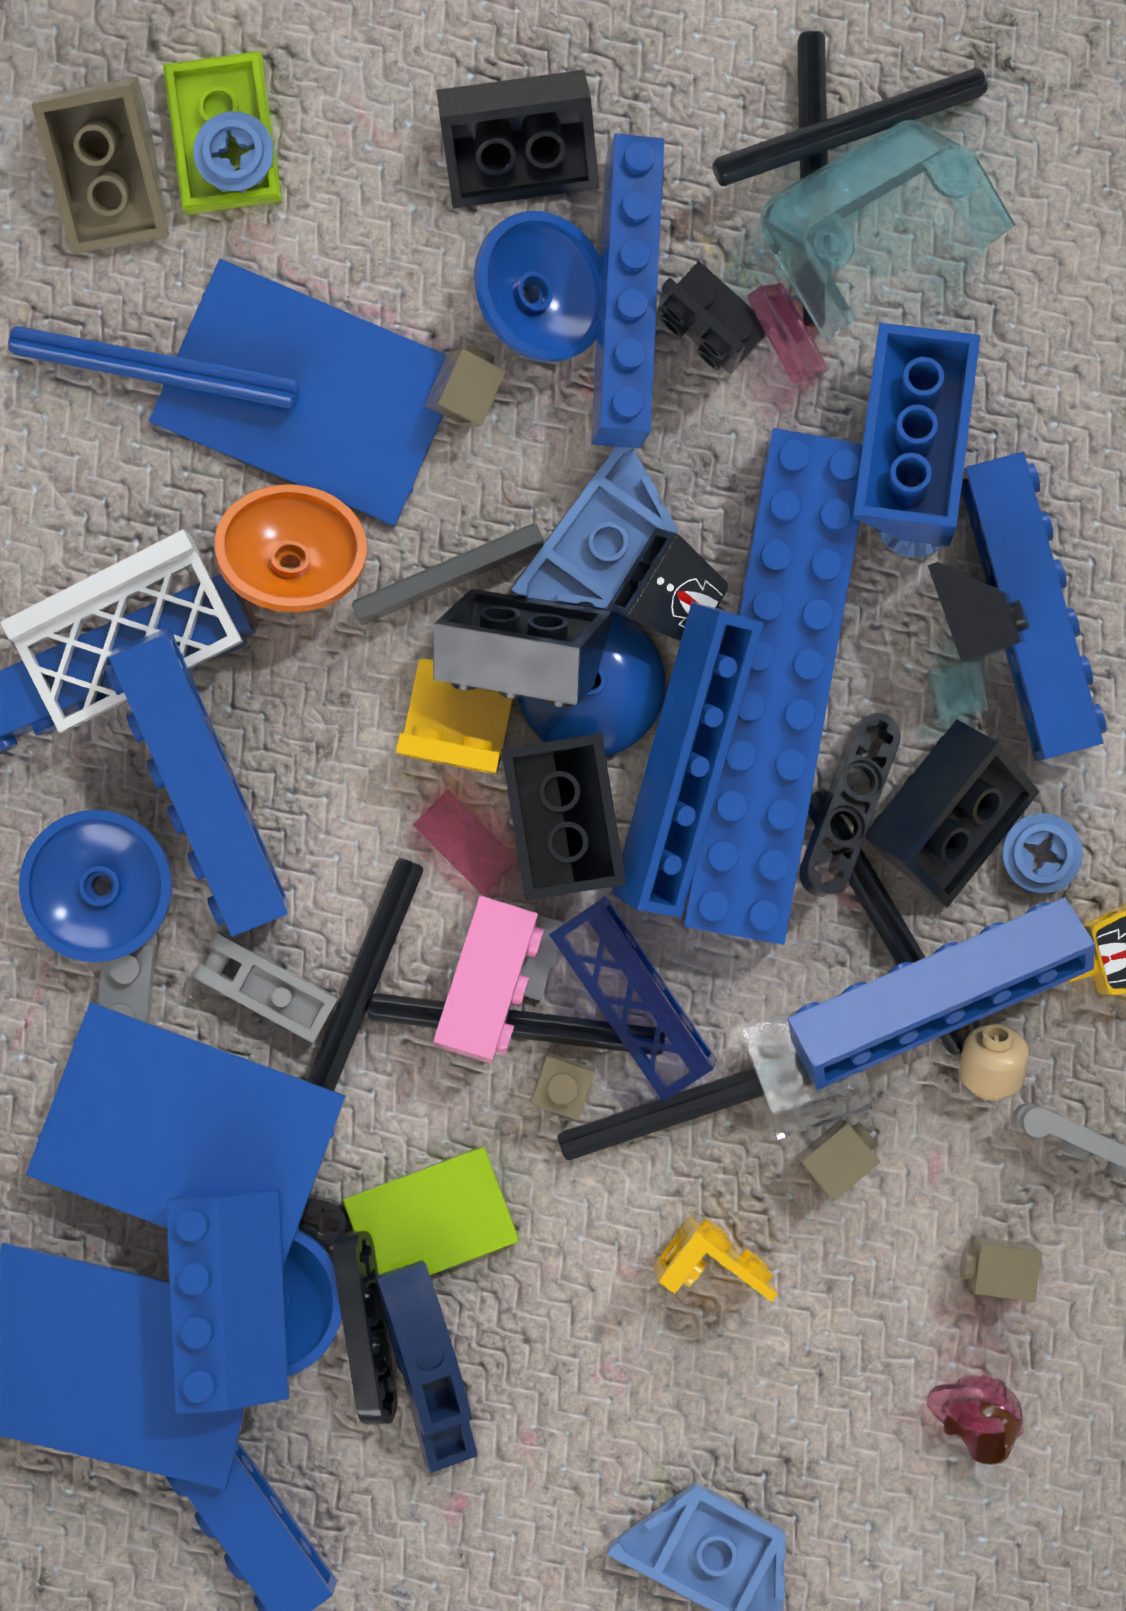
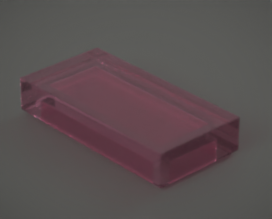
(787, 332)
(465, 842)

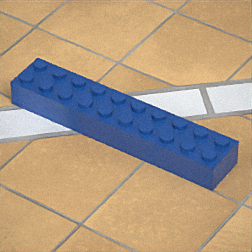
(798, 589)

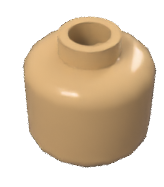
(994, 1062)

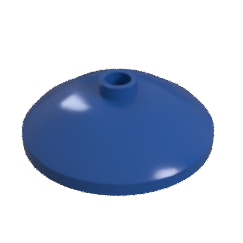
(556, 270)
(622, 704)
(61, 893)
(310, 1302)

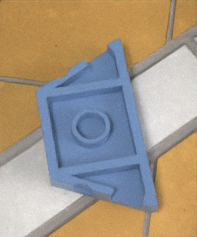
(598, 537)
(708, 1552)

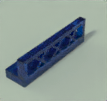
(651, 989)

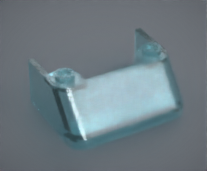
(808, 224)

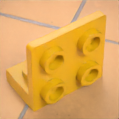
(454, 724)
(683, 1262)

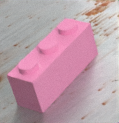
(488, 980)

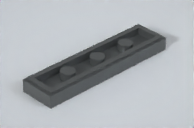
(448, 574)

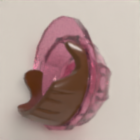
(981, 1414)

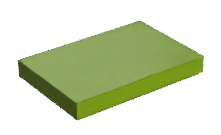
(198, 93)
(436, 1214)

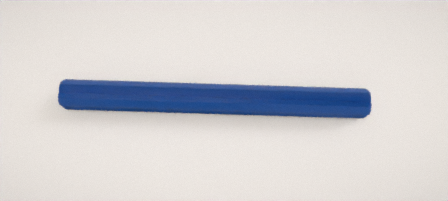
(154, 367)

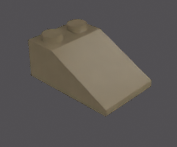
(102, 164)

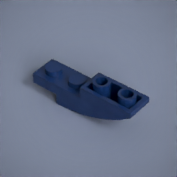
(427, 1365)

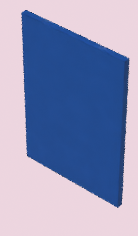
(359, 403)
(174, 1117)
(95, 1373)

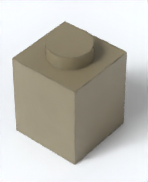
(466, 386)
(562, 1086)
(840, 1157)
(1001, 1268)

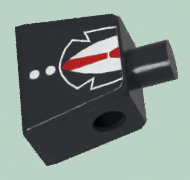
(665, 583)

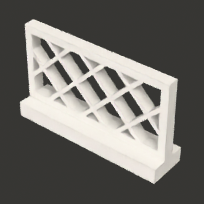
(100, 592)

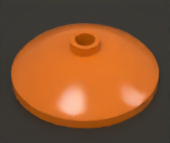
(294, 529)

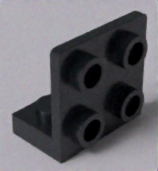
(711, 317)

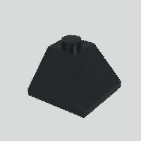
(977, 613)

